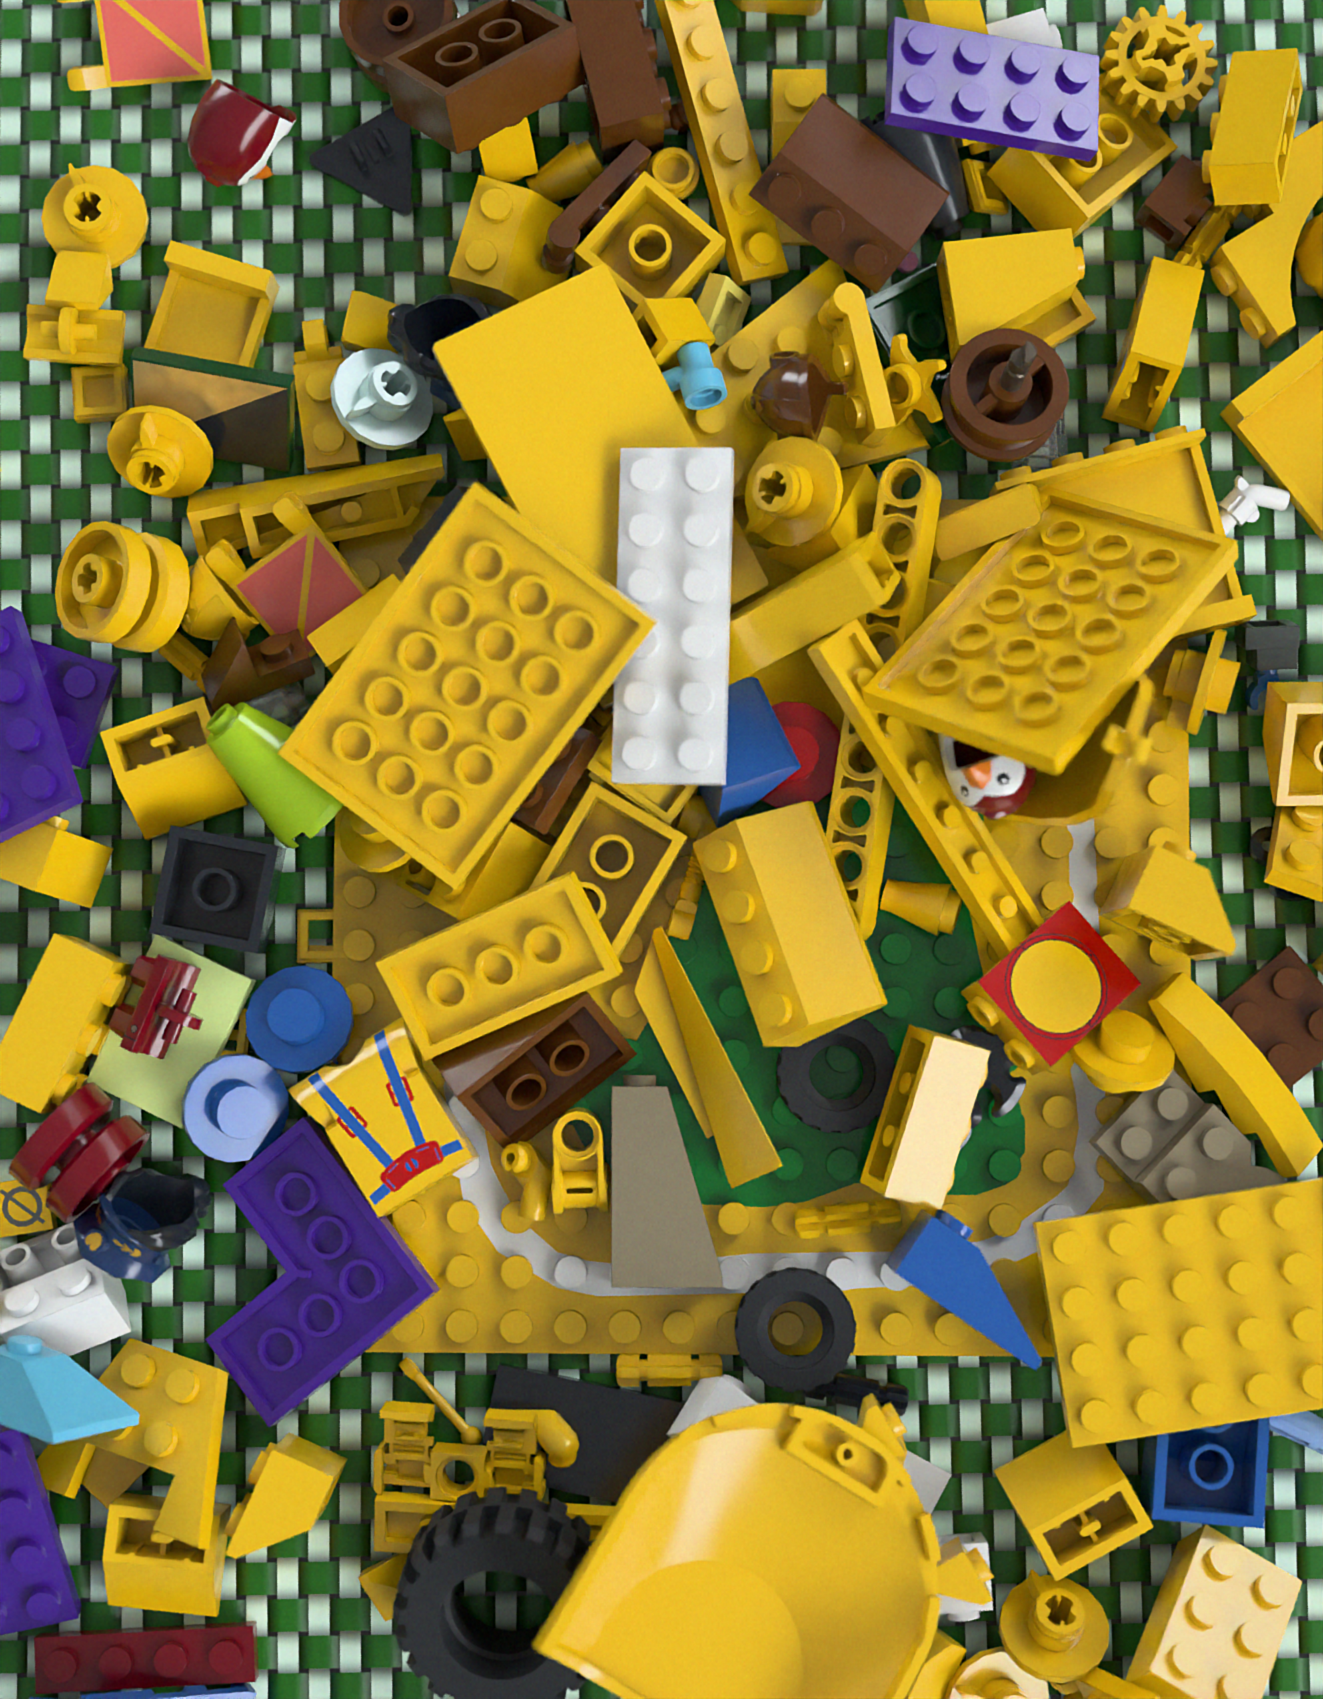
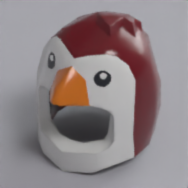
(235, 135)
(985, 779)

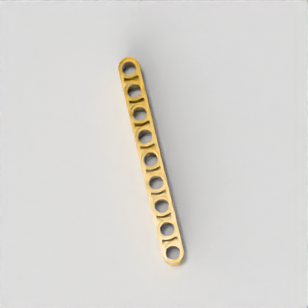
(850, 780)

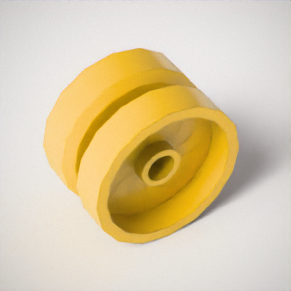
(122, 587)

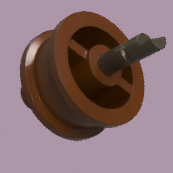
(1004, 395)

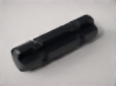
(851, 1390)

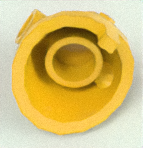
(213, 605)

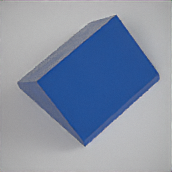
(756, 754)

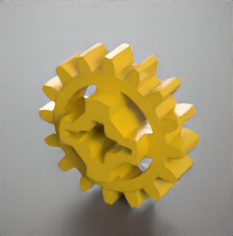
(1158, 64)

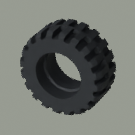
(477, 1537)

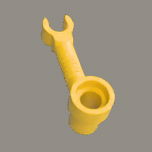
(695, 823)

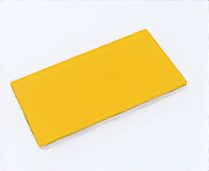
(555, 401)

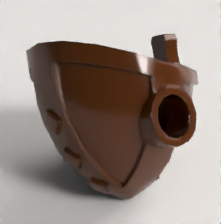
(795, 395)

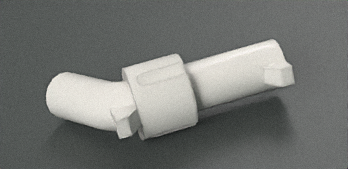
(1243, 502)

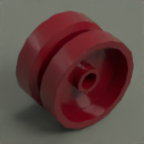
(78, 1152)

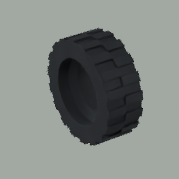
(846, 1113)
(837, 1329)

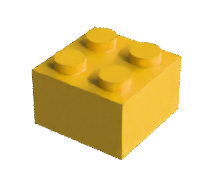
(652, 245)

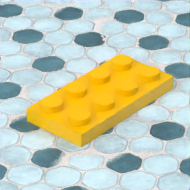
(499, 965)

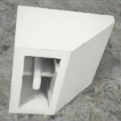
(59, 1294)

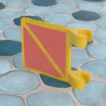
(146, 44)
(295, 583)

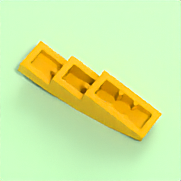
(1227, 1061)

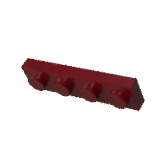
(146, 1657)

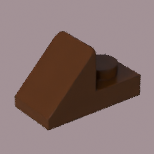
(243, 673)

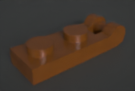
(591, 206)

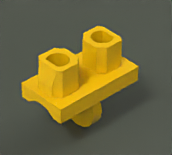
(75, 336)

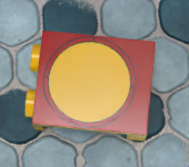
(1050, 990)

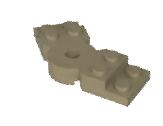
(1178, 1146)

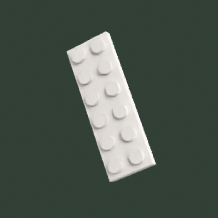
(678, 570)

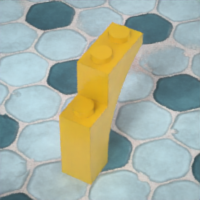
(1259, 261)

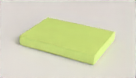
(159, 1083)

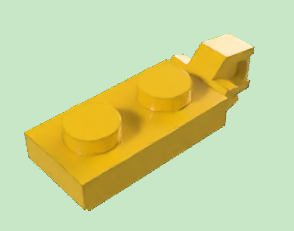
(324, 438)

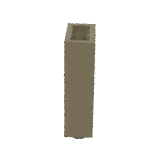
(656, 1207)

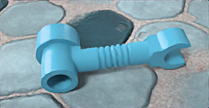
(696, 377)

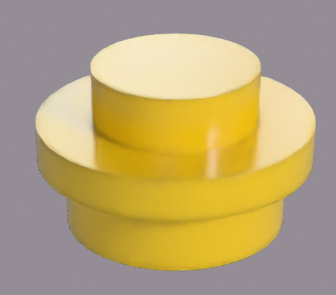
(675, 171)

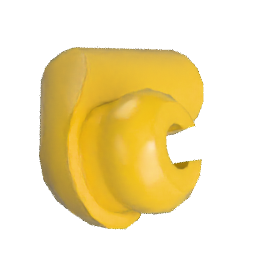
(534, 1176)
(556, 1438)

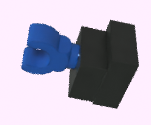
(1268, 648)

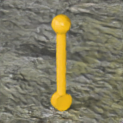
(469, 1434)

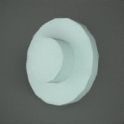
(381, 399)

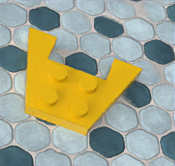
(176, 1432)

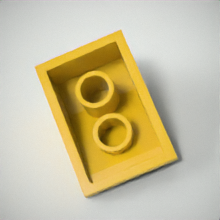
(1073, 192)

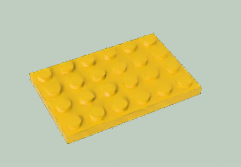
(1051, 629)
(467, 686)
(1186, 1311)

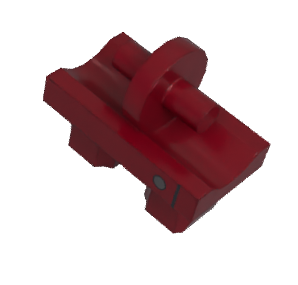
(161, 1007)

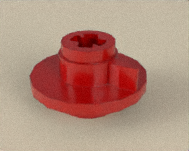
(816, 746)

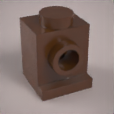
(1176, 203)

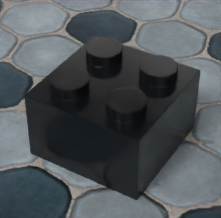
(217, 890)

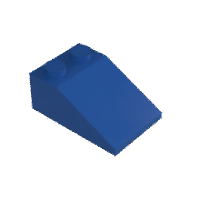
(957, 1276)
(1207, 1474)

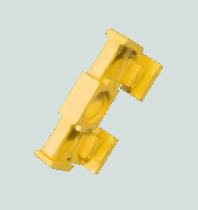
(414, 1464)

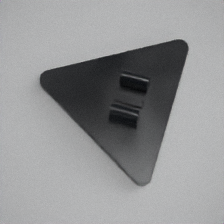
(373, 161)

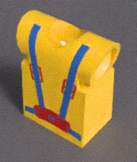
(387, 1119)

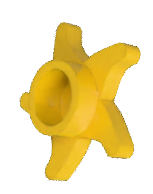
(910, 382)

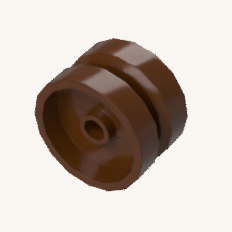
(384, 26)

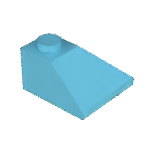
(54, 1396)

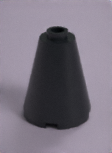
(939, 159)

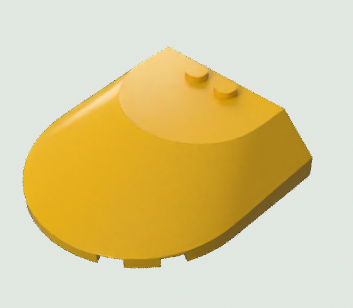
(757, 1566)

